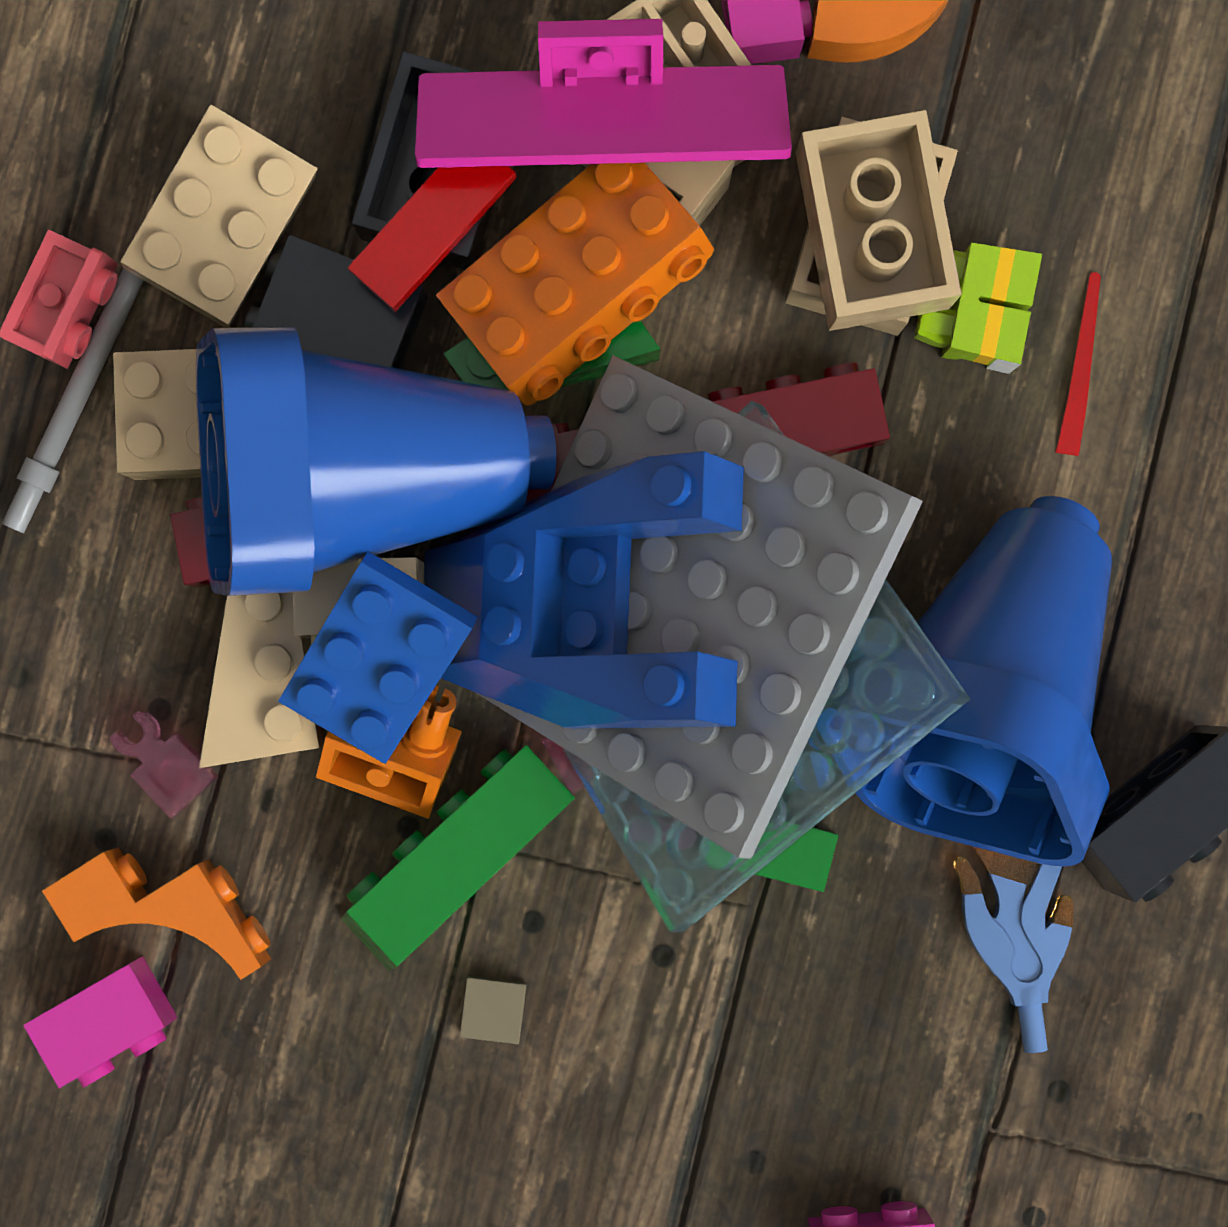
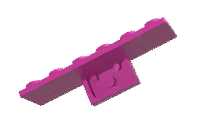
(602, 102)

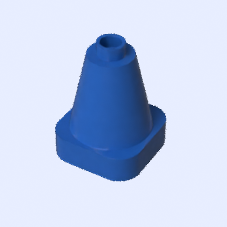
(346, 458)
(1026, 647)

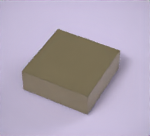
(493, 1009)

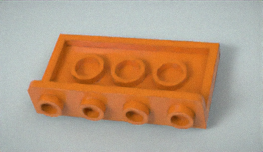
(576, 276)

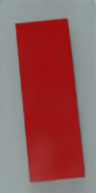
(428, 229)

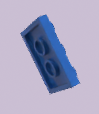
(377, 658)

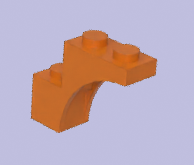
(197, 902)

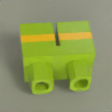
(992, 313)

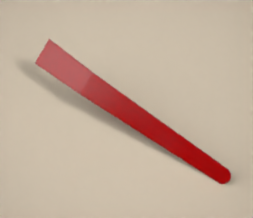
(1075, 410)

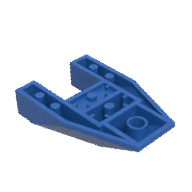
(557, 598)

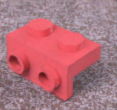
(60, 299)

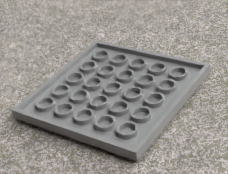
(772, 597)

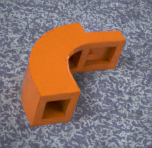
(868, 28)

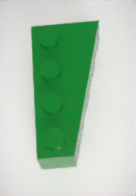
(457, 858)

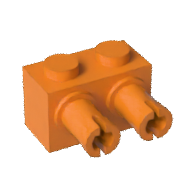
(413, 771)

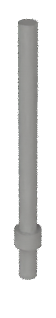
(39, 473)

